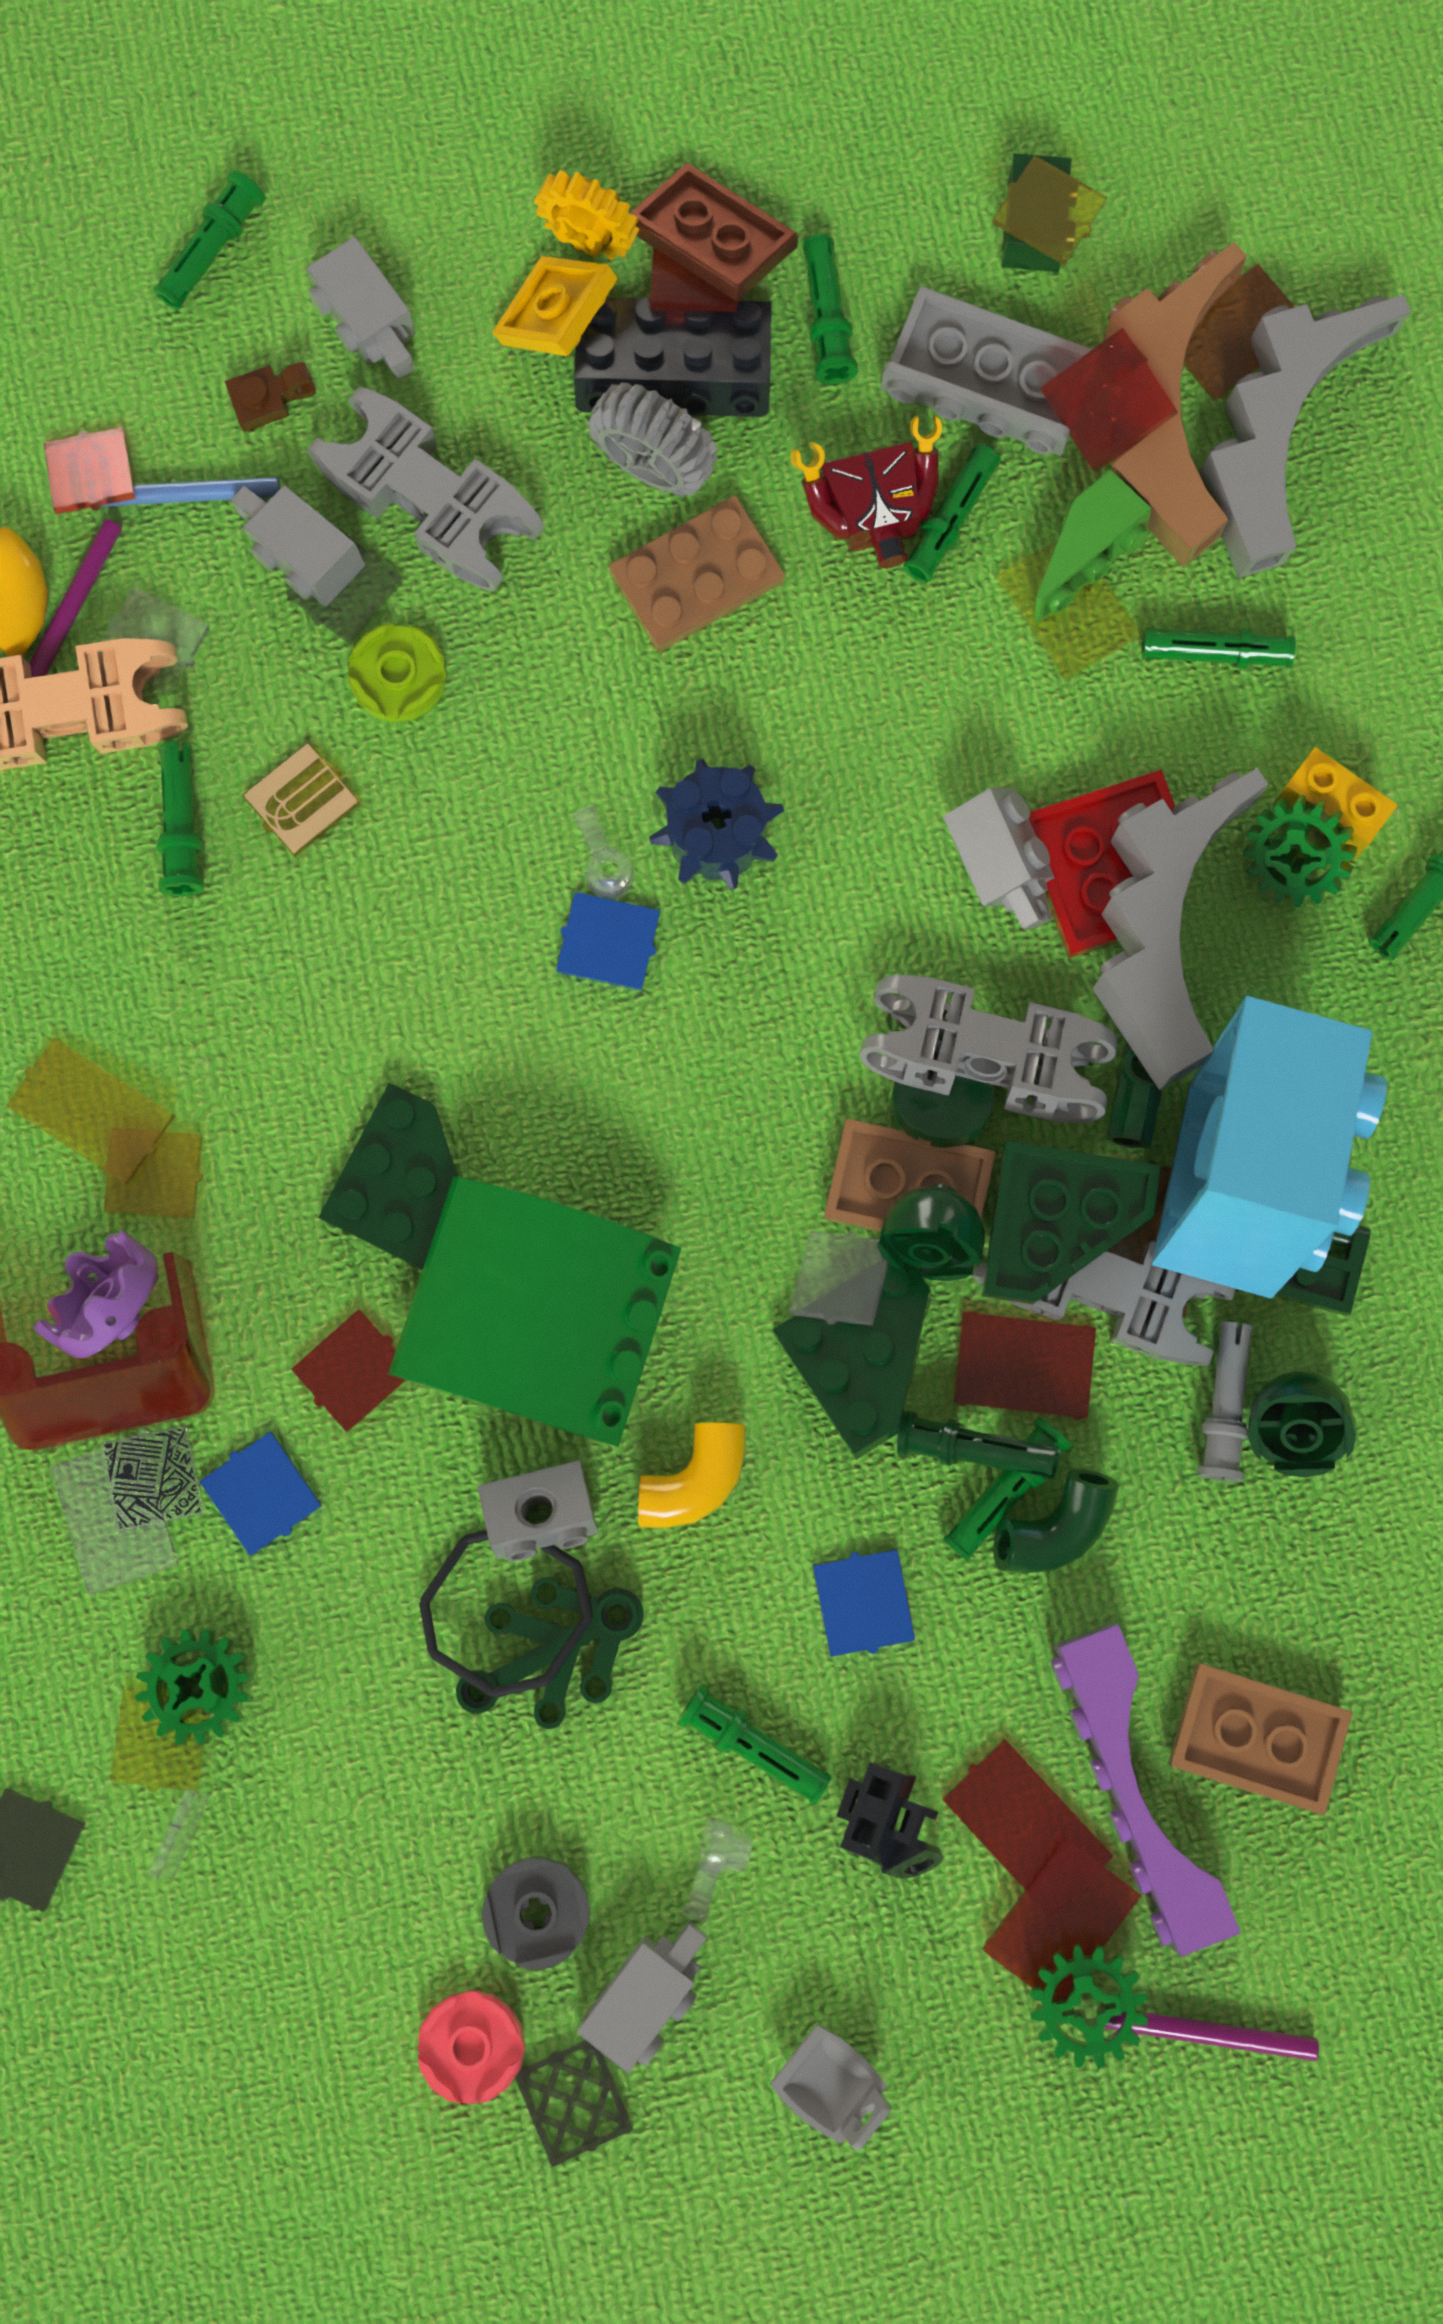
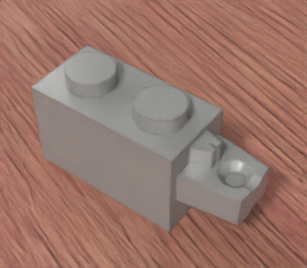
(363, 305)
(299, 543)
(1003, 854)
(642, 1997)

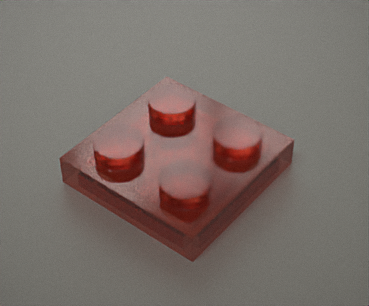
(1109, 400)

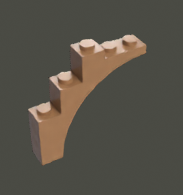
(1160, 464)

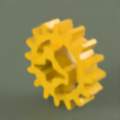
(586, 215)

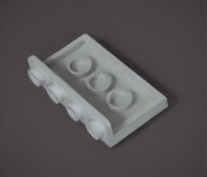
(980, 370)

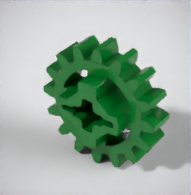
(1295, 870)
(175, 1674)
(1063, 2012)

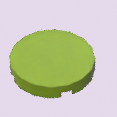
(397, 672)

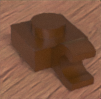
(261, 396)

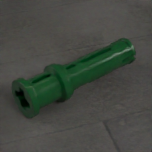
(954, 1443)

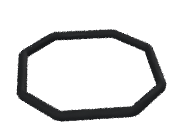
(468, 1675)

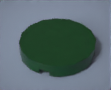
(943, 1118)

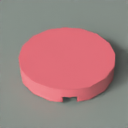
(471, 2047)

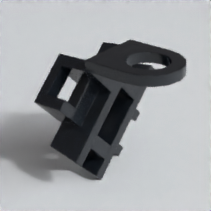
(874, 1823)

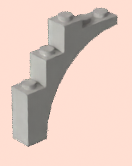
(1249, 471)
(1146, 982)

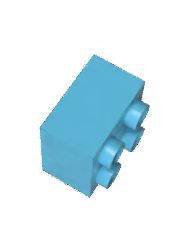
(1269, 1149)

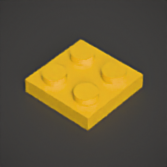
(555, 305)

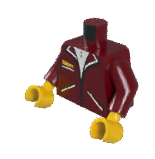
(875, 494)

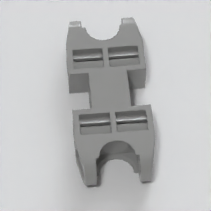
(396, 467)
(989, 1049)
(1127, 1292)

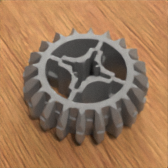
(652, 439)

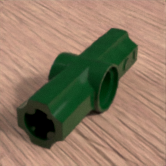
(1133, 1106)

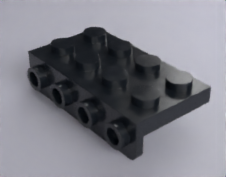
(698, 358)

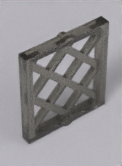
(538, 2117)

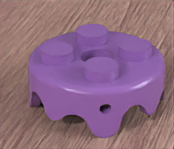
(103, 1305)

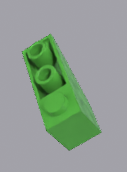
(1097, 531)

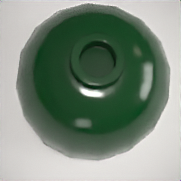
(933, 1232)
(1301, 1424)

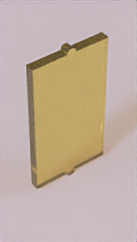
(90, 1111)

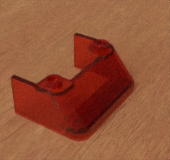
(159, 1385)

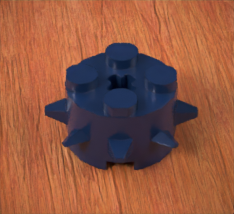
(696, 842)

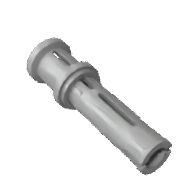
(1225, 1427)

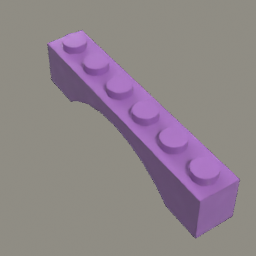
(1102, 1681)

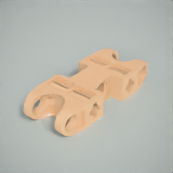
(96, 699)

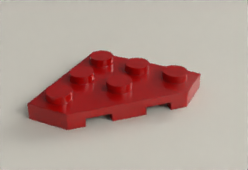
(1084, 859)

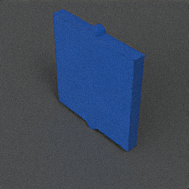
(608, 941)
(260, 1493)
(863, 1603)

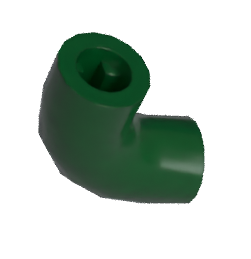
(1062, 1535)

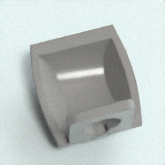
(833, 2088)

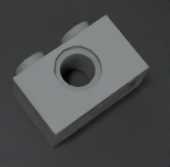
(510, 1500)

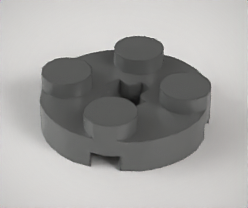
(519, 1938)

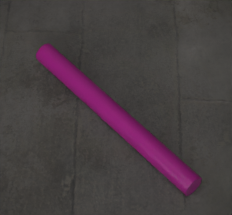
(74, 598)
(1224, 2036)

